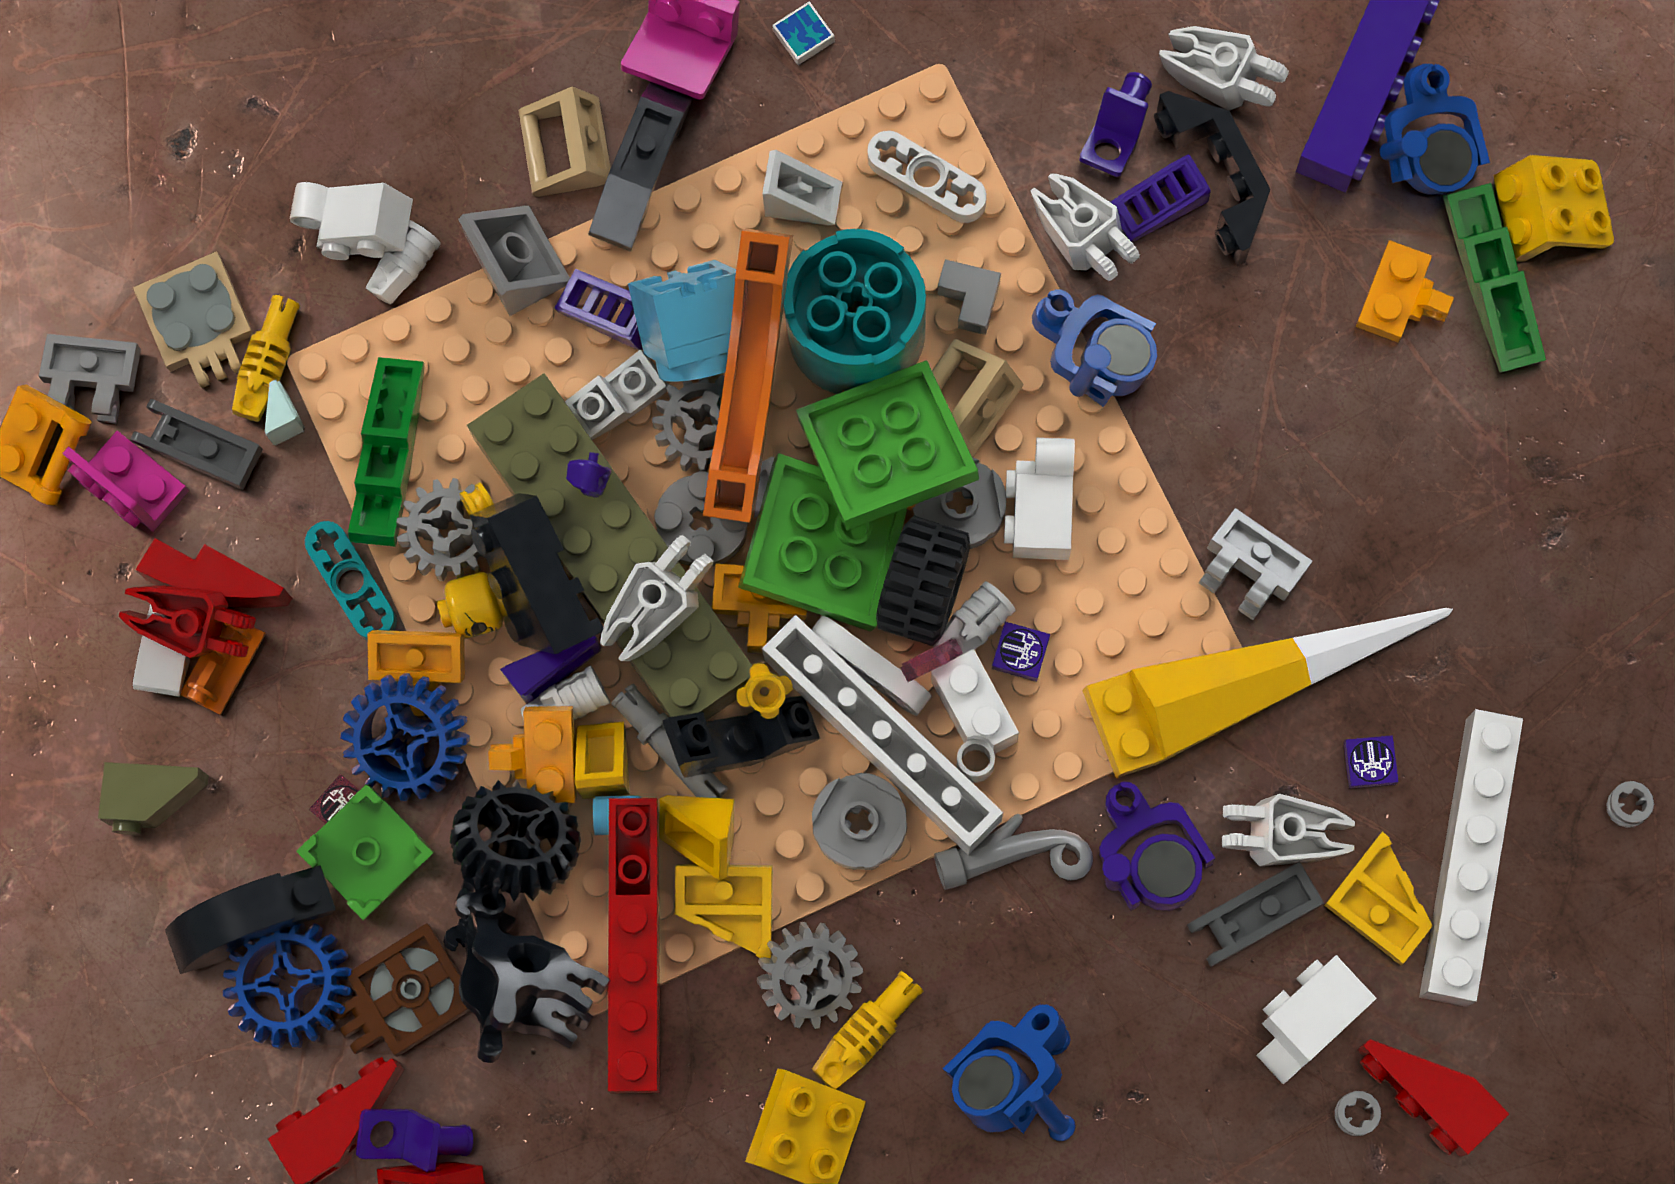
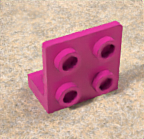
(683, 43)
(128, 482)

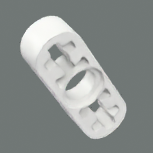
(961, 181)
(872, 666)

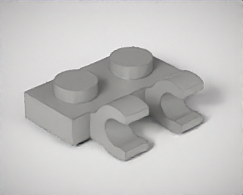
(90, 363)
(1258, 555)

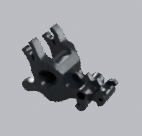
(516, 979)

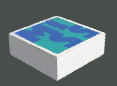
(803, 33)

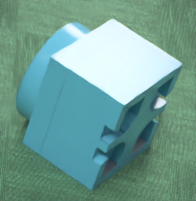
(686, 320)

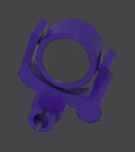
(1165, 866)

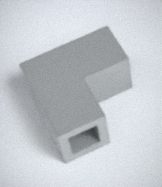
(975, 288)

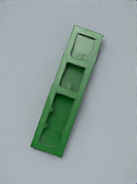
(1494, 278)
(386, 451)

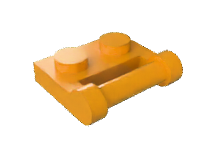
(26, 437)

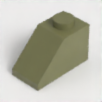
(145, 794)

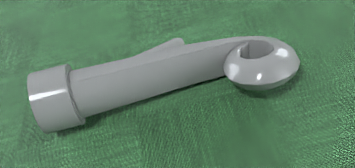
(1002, 848)

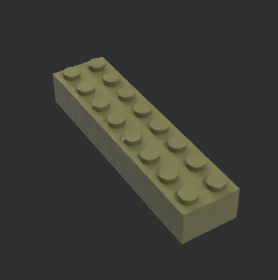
(603, 538)

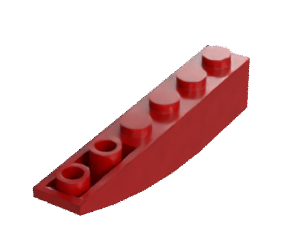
(633, 947)

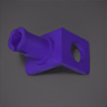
(1118, 123)
(413, 1138)

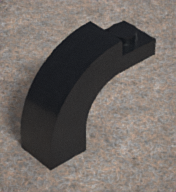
(245, 913)

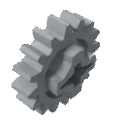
(685, 415)
(428, 526)
(806, 994)

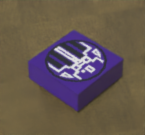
(1020, 651)
(1370, 762)

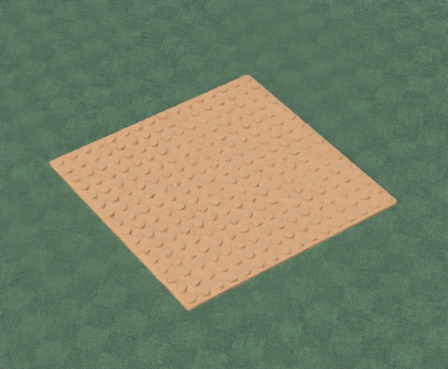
(1111, 608)

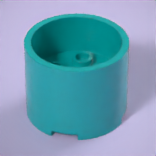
(883, 335)

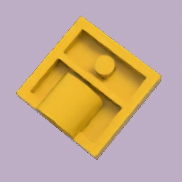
(805, 1130)

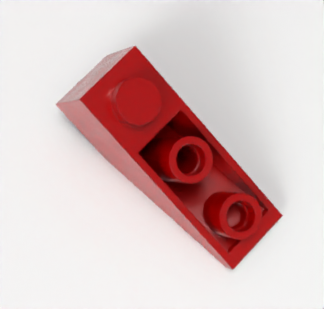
(1448, 1100)
(327, 1136)

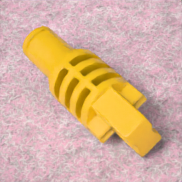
(264, 359)
(865, 1032)

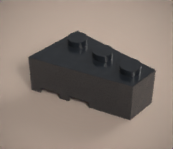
(530, 576)

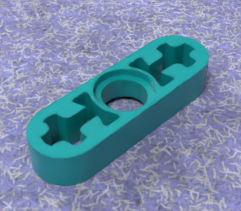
(344, 548)

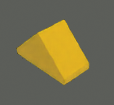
(601, 760)
(699, 830)

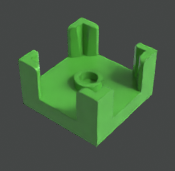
(366, 851)

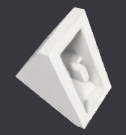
(799, 191)

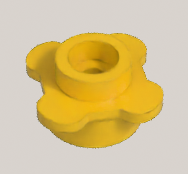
(767, 704)

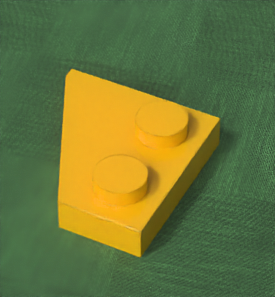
(1381, 902)
(730, 908)

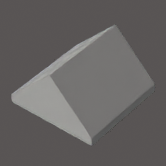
(514, 255)

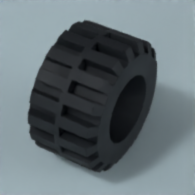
(923, 580)

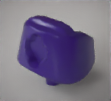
(588, 475)

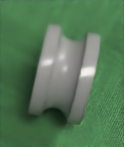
(1637, 817)
(1365, 1126)

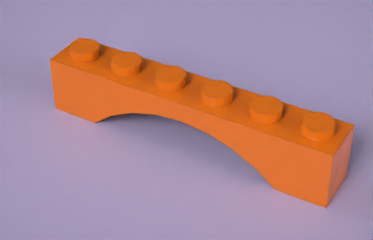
(748, 375)

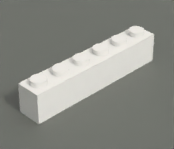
(882, 735)
(1471, 858)

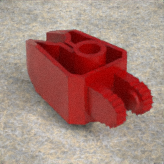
(187, 620)

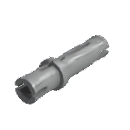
(652, 731)

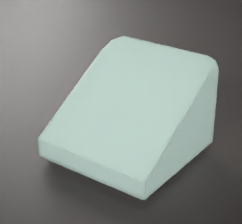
(281, 416)

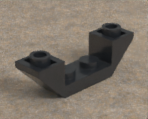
(1190, 120)
(638, 165)
(739, 740)

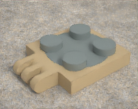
(195, 317)

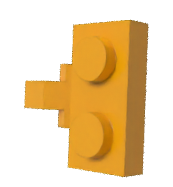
(1401, 293)
(752, 609)
(421, 654)
(542, 753)

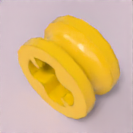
(476, 500)

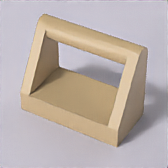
(583, 137)
(987, 395)

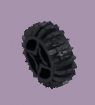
(513, 855)

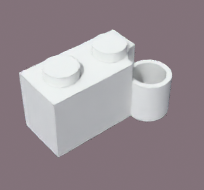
(353, 218)
(1042, 502)
(974, 710)
(1311, 1016)

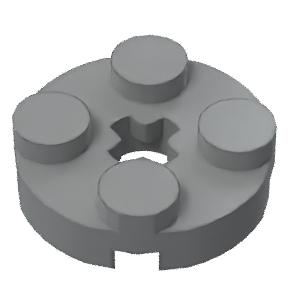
(675, 517)
(982, 518)
(852, 795)

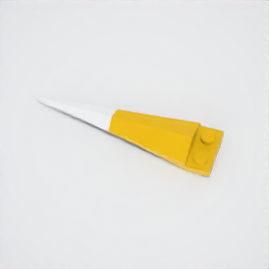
(1182, 702)

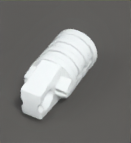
(401, 268)
(978, 618)
(580, 691)

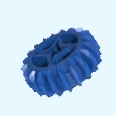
(413, 774)
(290, 1003)

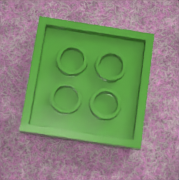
(887, 445)
(807, 555)

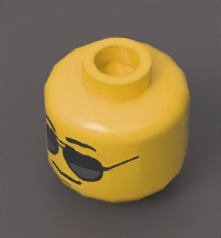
(471, 606)

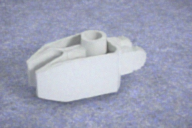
(1221, 66)
(1083, 226)
(654, 601)
(1287, 831)

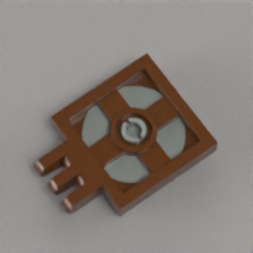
(403, 994)

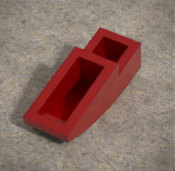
(213, 573)

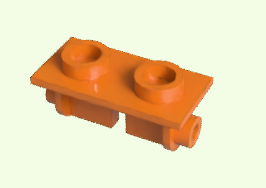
(218, 673)

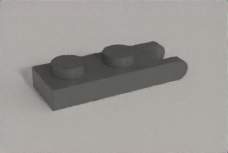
(200, 445)
(1259, 912)

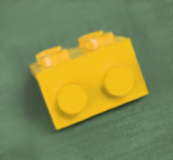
(1553, 204)

